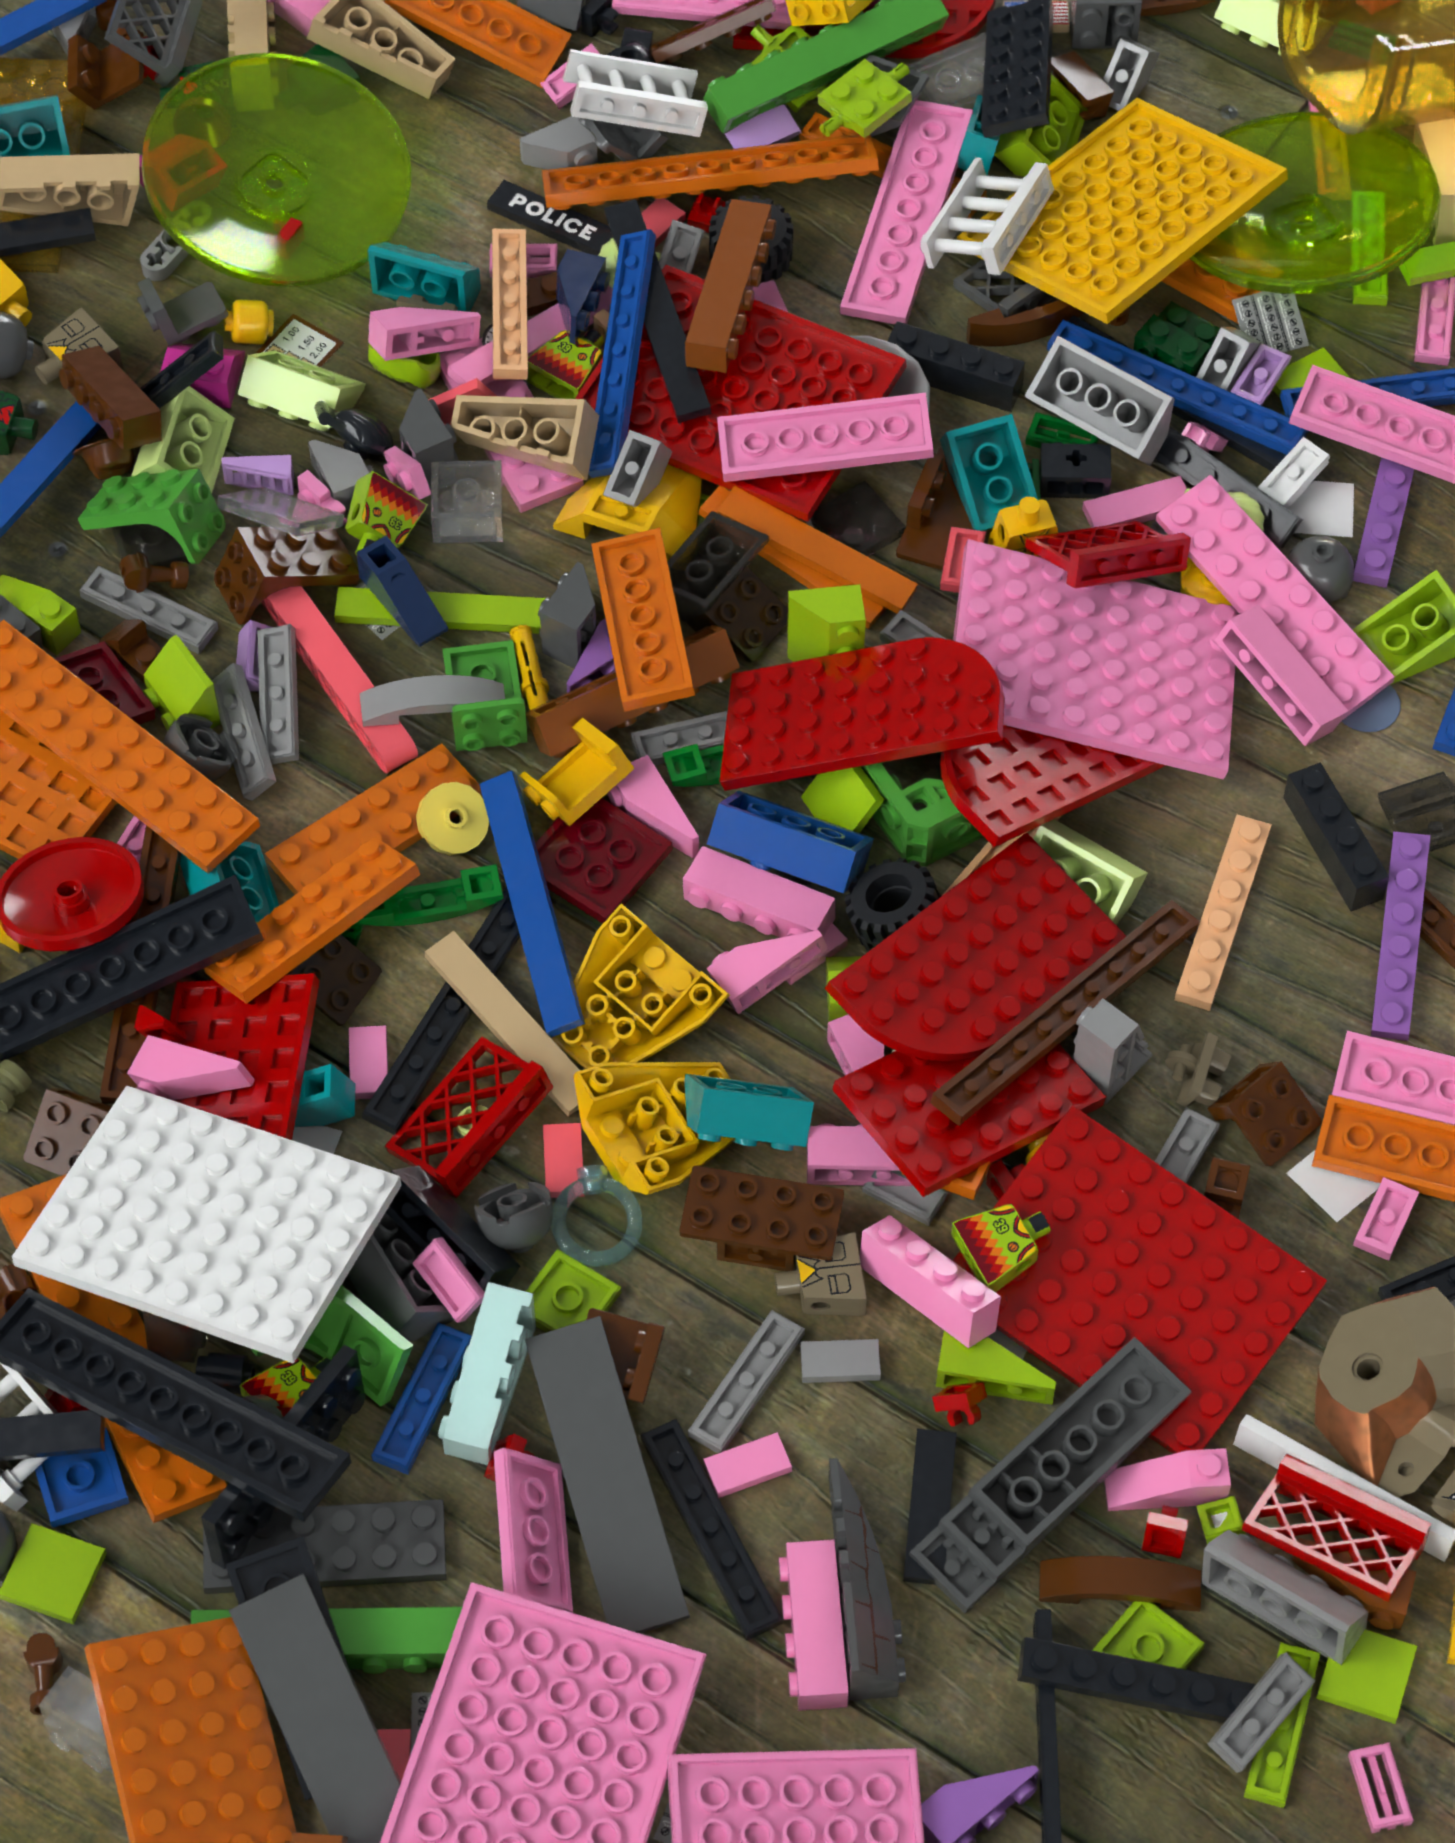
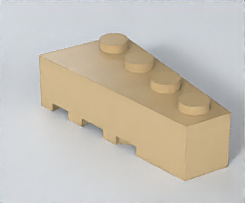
(1437, 143)
(530, 429)

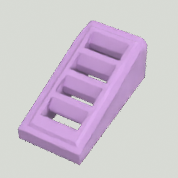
(260, 471)

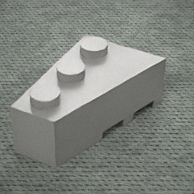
(1109, 1047)

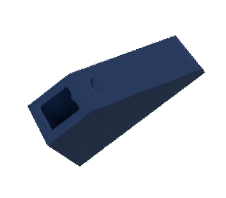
(578, 289)
(400, 591)

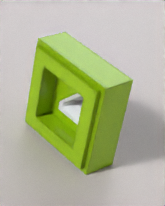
(1219, 1517)

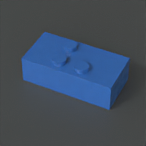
(789, 841)

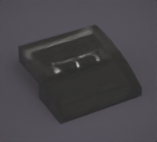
(1423, 808)

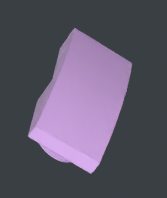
(764, 129)

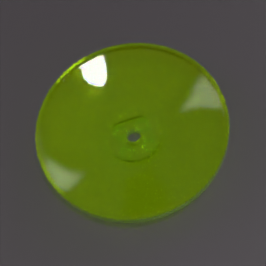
(282, 121)
(1360, 200)

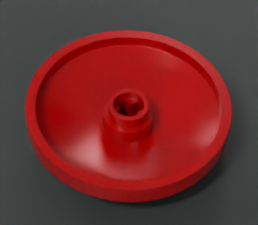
(70, 894)

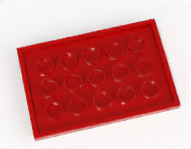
(930, 1149)

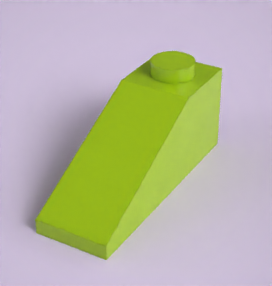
(46, 609)
(994, 1365)

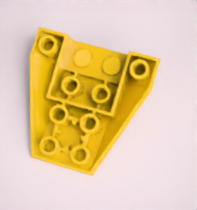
(670, 506)
(635, 995)
(640, 1121)

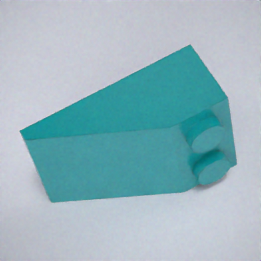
(988, 468)

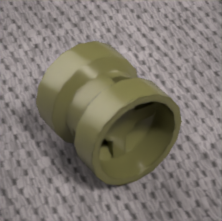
(12, 1082)

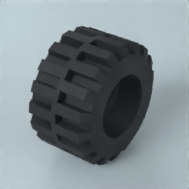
(779, 248)
(884, 889)

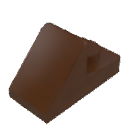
(132, 646)

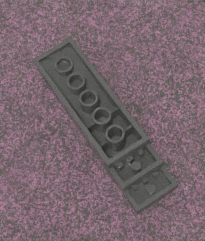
(1050, 1473)
(607, 1477)
(319, 1710)

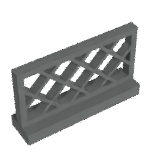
(170, 48)
(1020, 297)

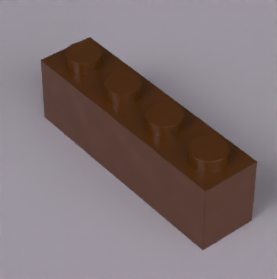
(111, 397)

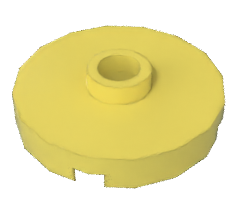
(435, 821)

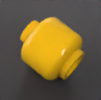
(249, 322)

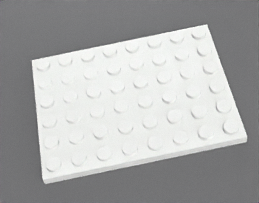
(208, 1223)

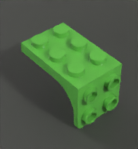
(170, 500)
(493, 721)
(379, 1346)

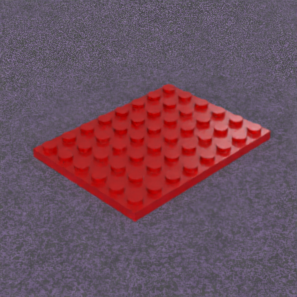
(777, 367)
(1151, 1263)

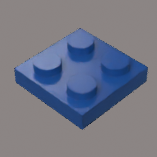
(81, 1484)

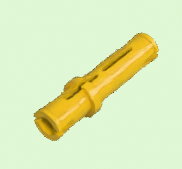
(524, 644)

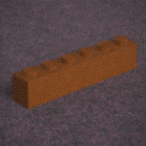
(729, 286)
(600, 701)

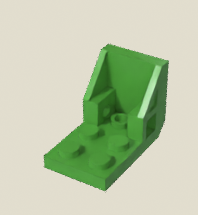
(922, 833)

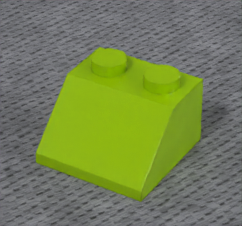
(180, 685)

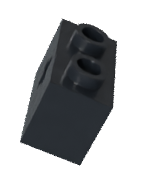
(1074, 470)

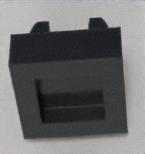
(598, 16)

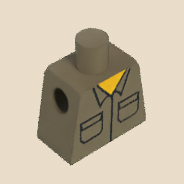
(73, 334)
(825, 1285)

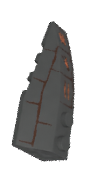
(864, 1598)

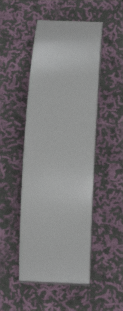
(424, 696)

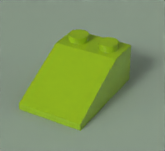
(1413, 628)

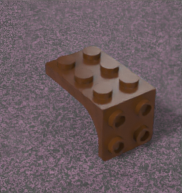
(269, 560)

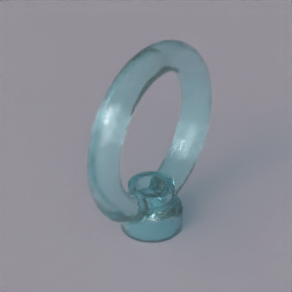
(593, 1181)

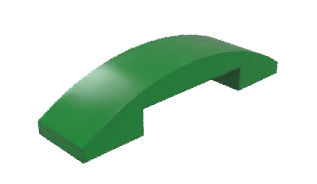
(693, 766)
(439, 900)

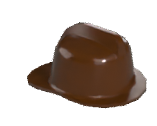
(106, 458)

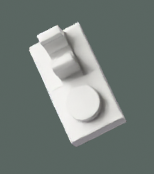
(1295, 473)

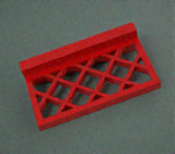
(1112, 553)
(489, 1127)
(1349, 1509)

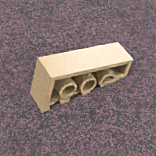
(250, 27)
(382, 42)
(71, 182)

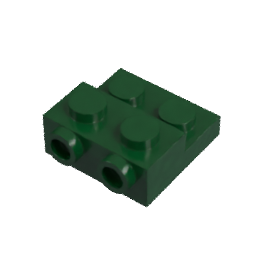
(1176, 338)

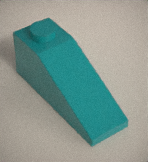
(974, 142)
(325, 1097)

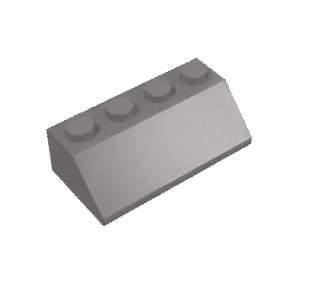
(1102, 400)
(1283, 1595)

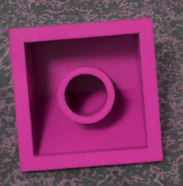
(217, 383)

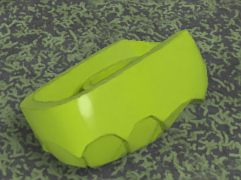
(417, 370)

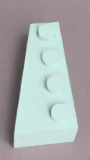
(488, 1374)

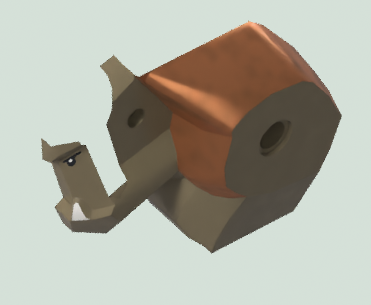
(1392, 1392)

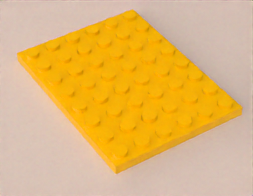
(1134, 208)

